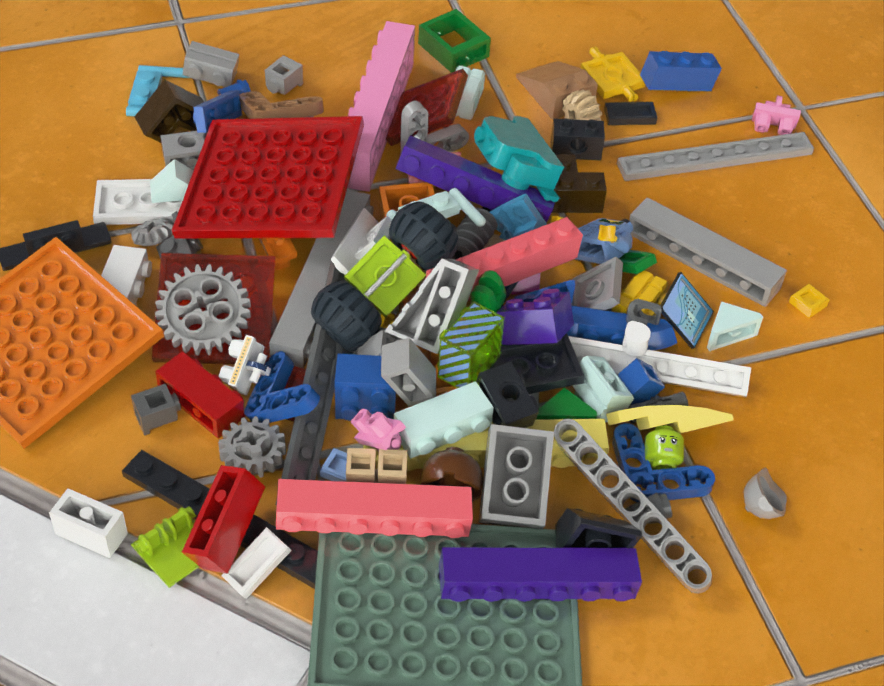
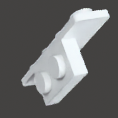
(359, 240)

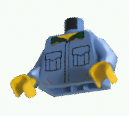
(603, 239)

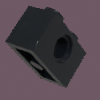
(578, 137)
(507, 381)

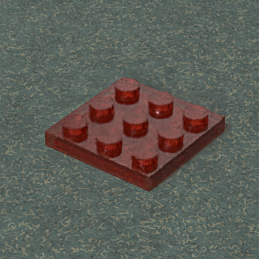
(439, 98)

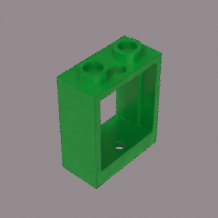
(475, 47)

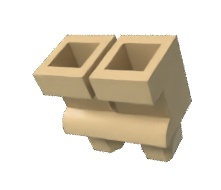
(391, 466)

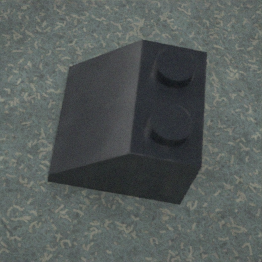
(592, 530)

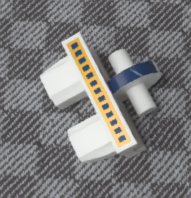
(248, 365)

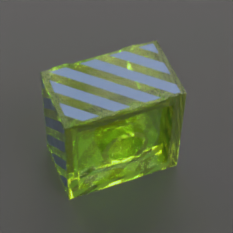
(470, 345)

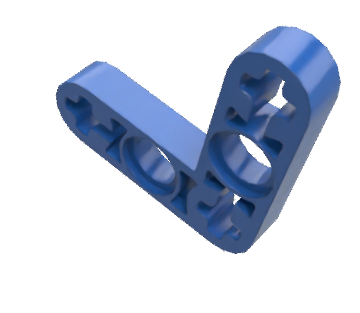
(274, 402)
(646, 476)

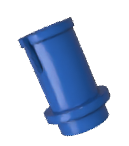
(240, 85)

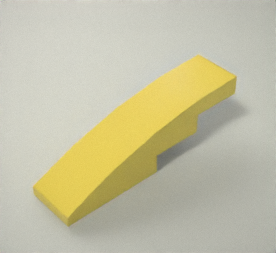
(677, 416)

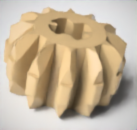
(581, 106)

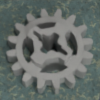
(252, 446)

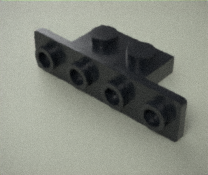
(70, 233)

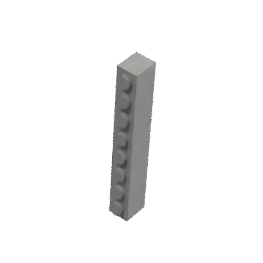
(296, 325)

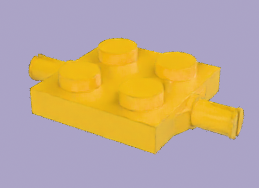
(613, 74)

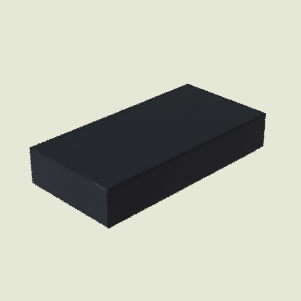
(630, 113)

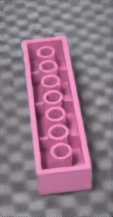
(379, 97)

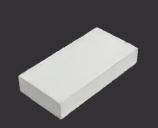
(256, 563)

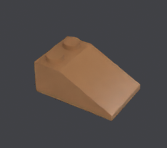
(553, 84)

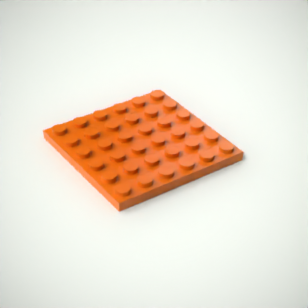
(61, 338)

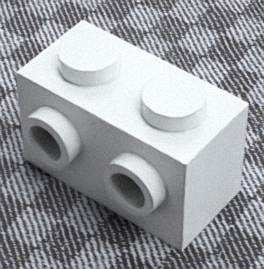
(88, 523)

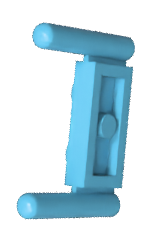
(145, 84)

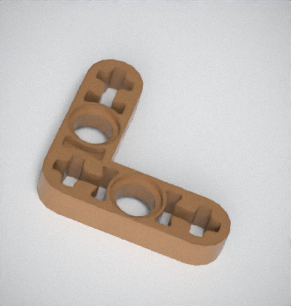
(257, 106)

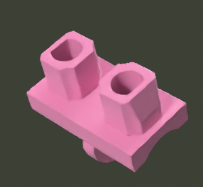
(775, 114)
(377, 430)

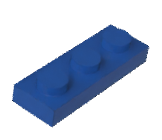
(221, 107)

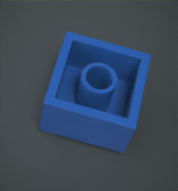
(361, 387)

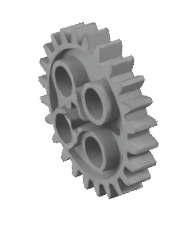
(213, 330)

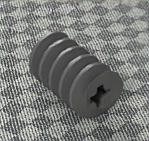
(473, 237)

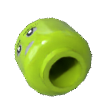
(664, 448)

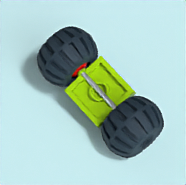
(384, 275)

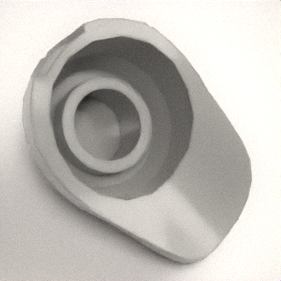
(764, 496)

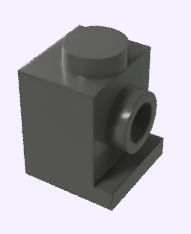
(155, 407)

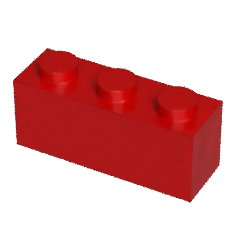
(201, 394)
(223, 519)

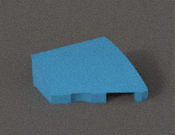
(517, 217)

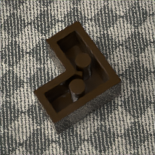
(166, 110)
(579, 190)

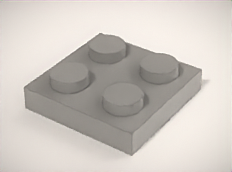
(599, 286)

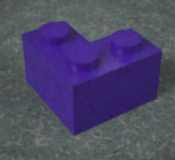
(537, 321)

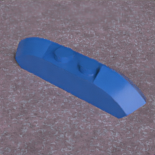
(611, 327)

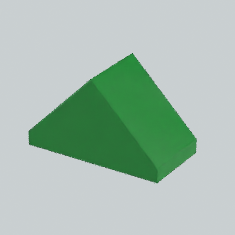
(566, 406)

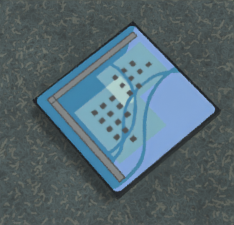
(686, 310)

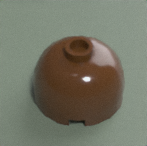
(453, 468)

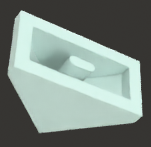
(170, 183)
(733, 325)

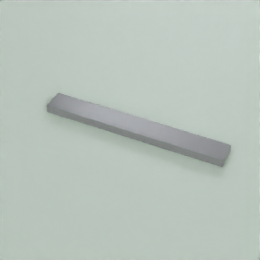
(714, 156)

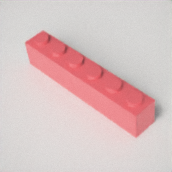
(527, 253)
(374, 508)

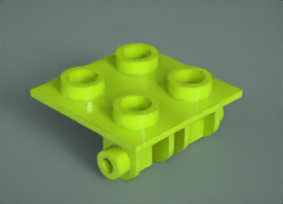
(164, 545)

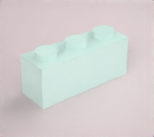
(444, 419)

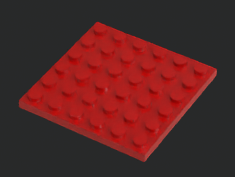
(270, 178)

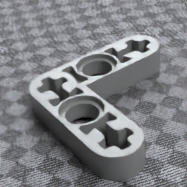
(449, 138)

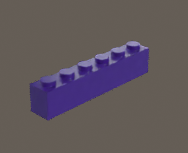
(471, 179)
(539, 573)

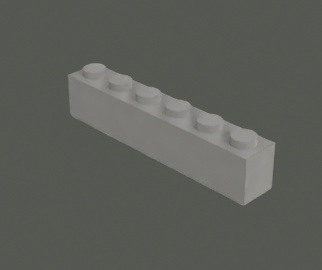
(707, 252)

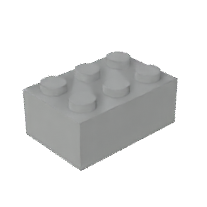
(516, 477)

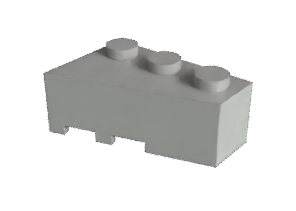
(435, 304)

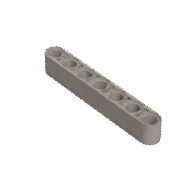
(644, 514)

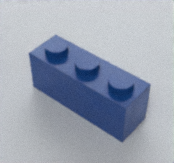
(680, 71)

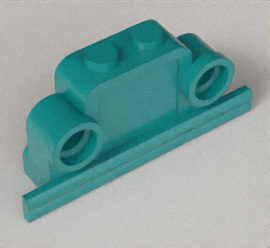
(520, 153)

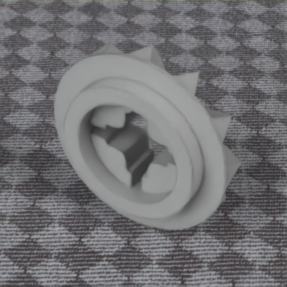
(152, 232)

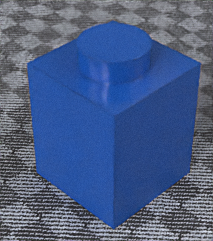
(641, 380)

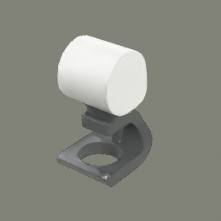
(637, 333)

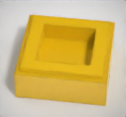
(809, 300)

